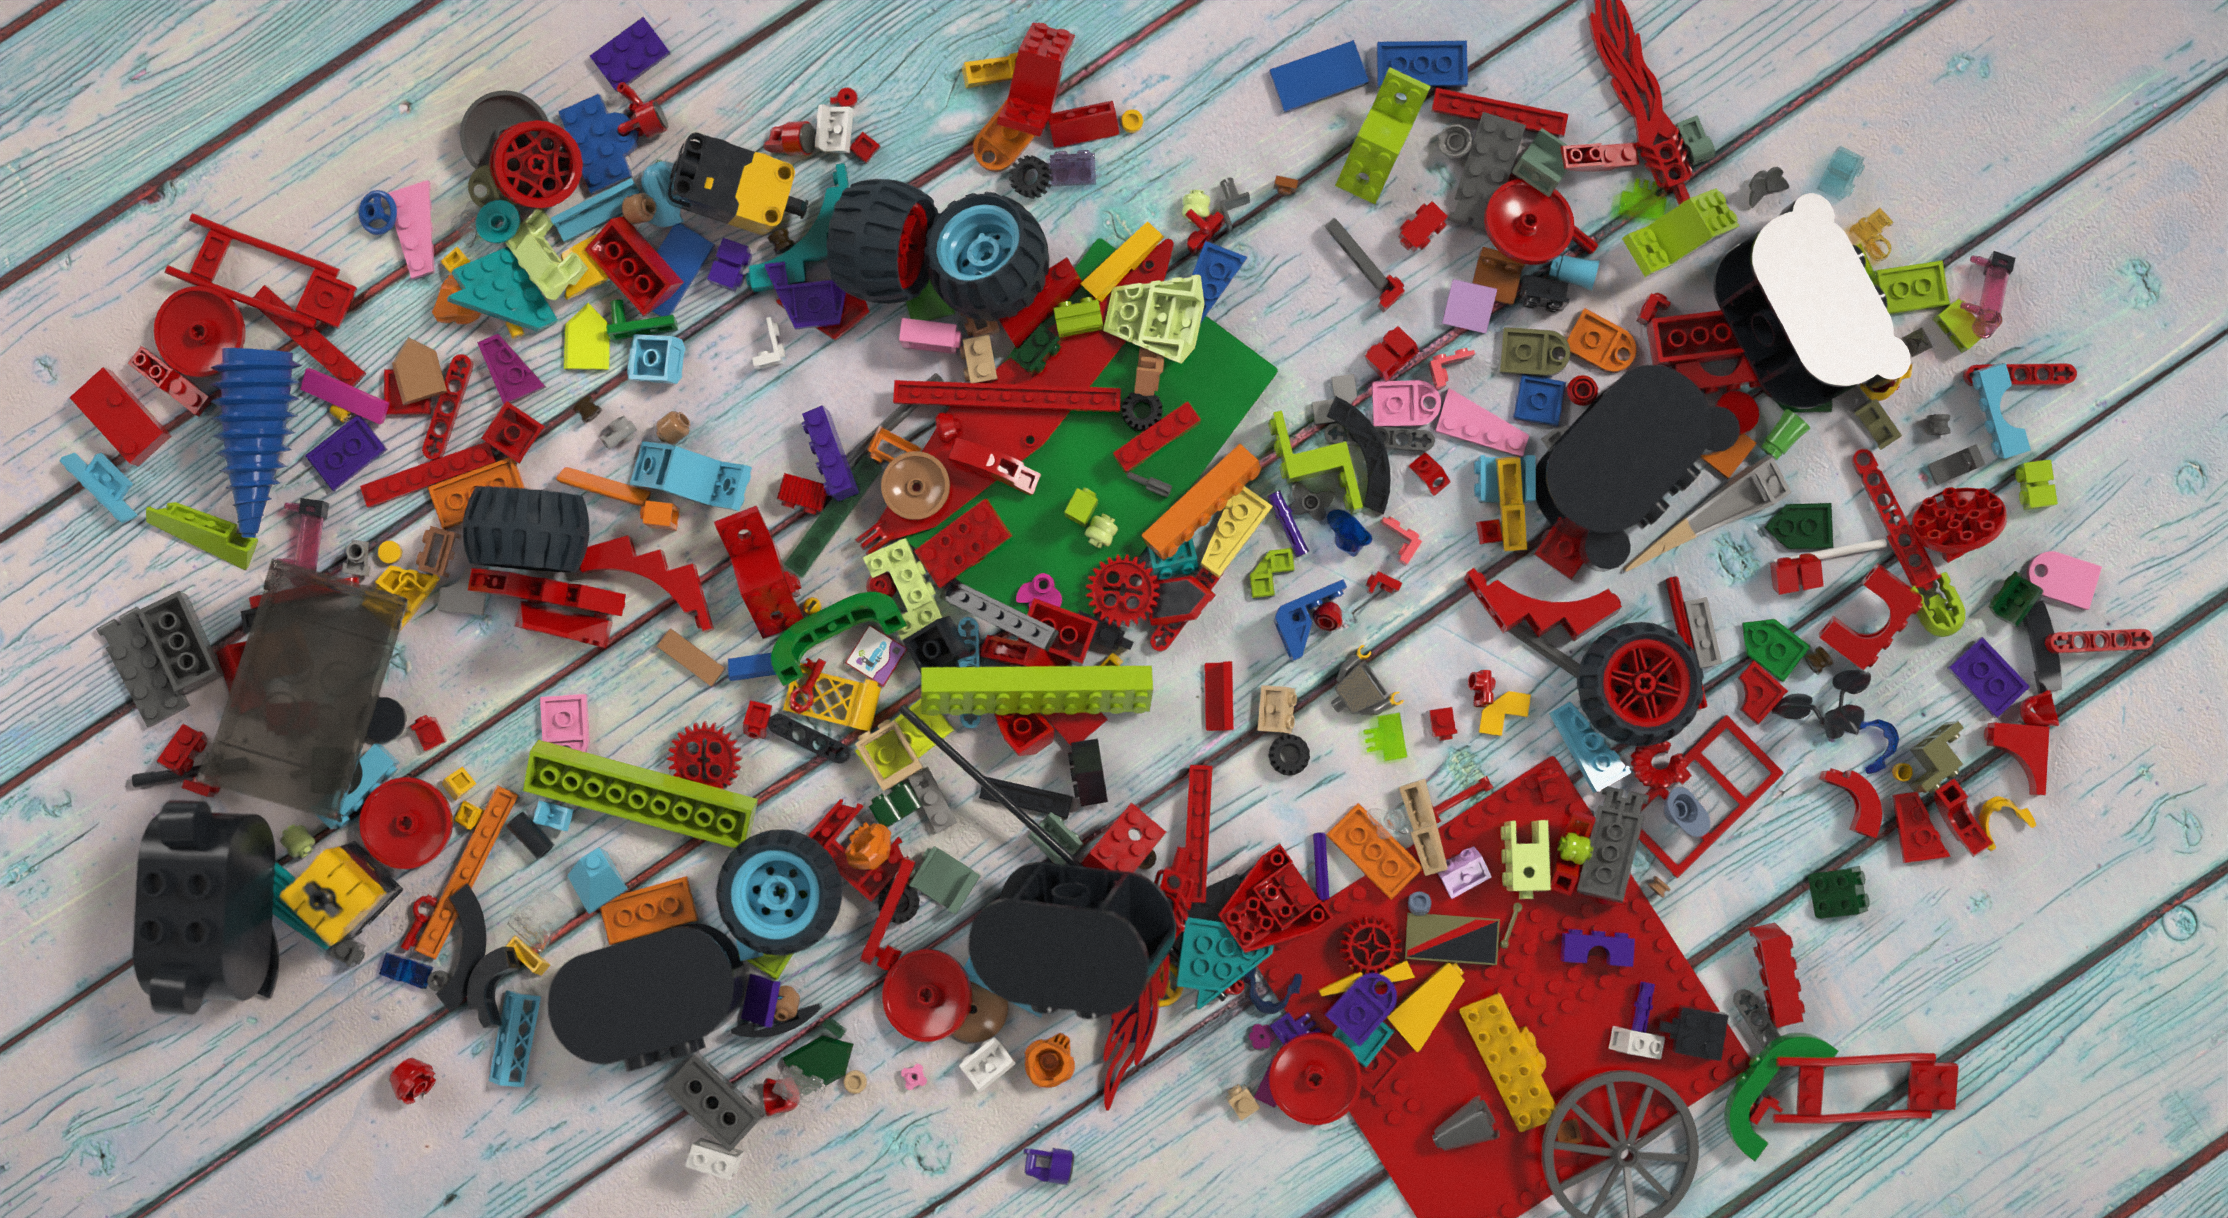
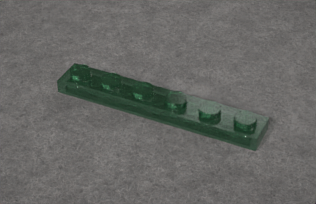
(832, 519)

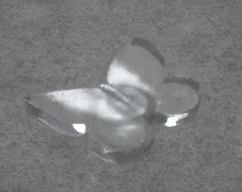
(466, 223)
(1390, 821)

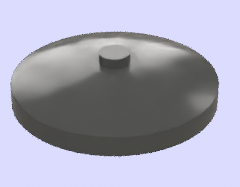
(491, 117)

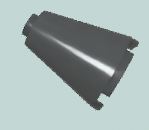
(1467, 1126)

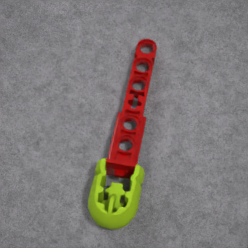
(1946, 621)

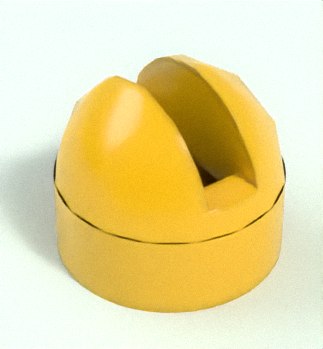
(817, 607)
(1905, 772)

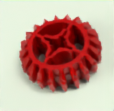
(1390, 949)

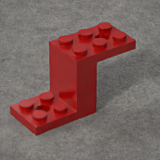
(1036, 79)
(759, 571)
(1118, 850)

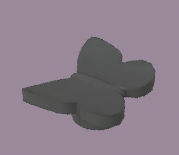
(1765, 182)
(1310, 502)

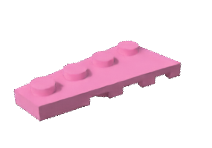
(415, 227)
(1474, 424)

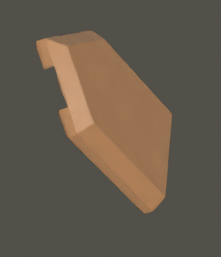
(418, 372)

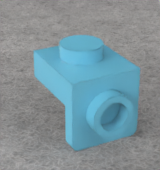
(553, 815)

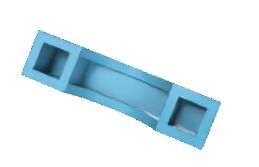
(1991, 385)
(376, 766)

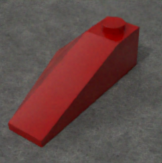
(1025, 733)

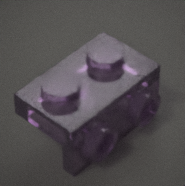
(1073, 168)

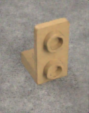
(1242, 1101)

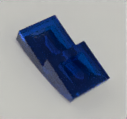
(405, 970)

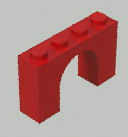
(1861, 647)

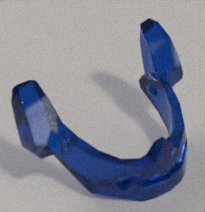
(1891, 734)

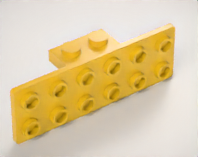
(1511, 1061)

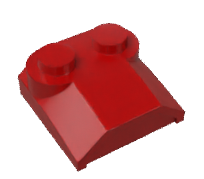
(512, 432)

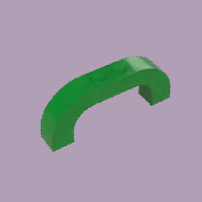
(828, 623)
(1756, 1078)

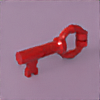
(806, 689)
(410, 939)

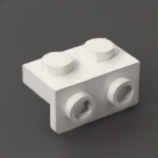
(833, 129)
(987, 1064)

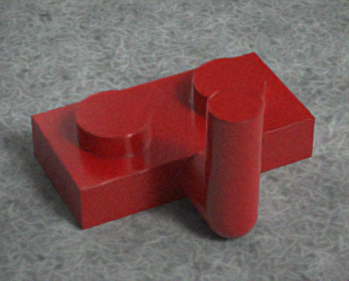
(1208, 229)

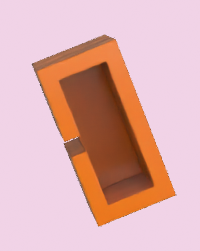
(660, 515)

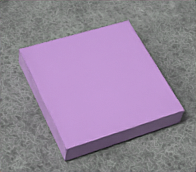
(1469, 306)

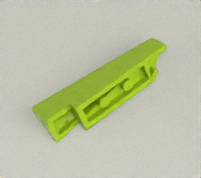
(205, 532)

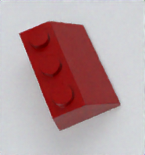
(1074, 631)

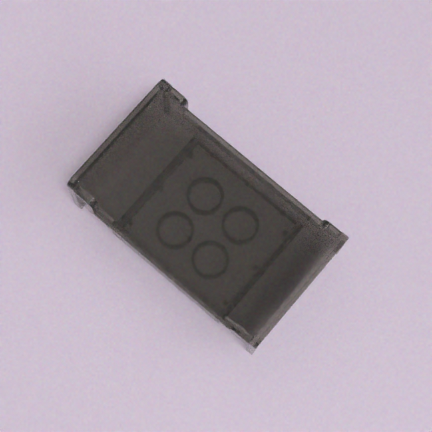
(305, 690)

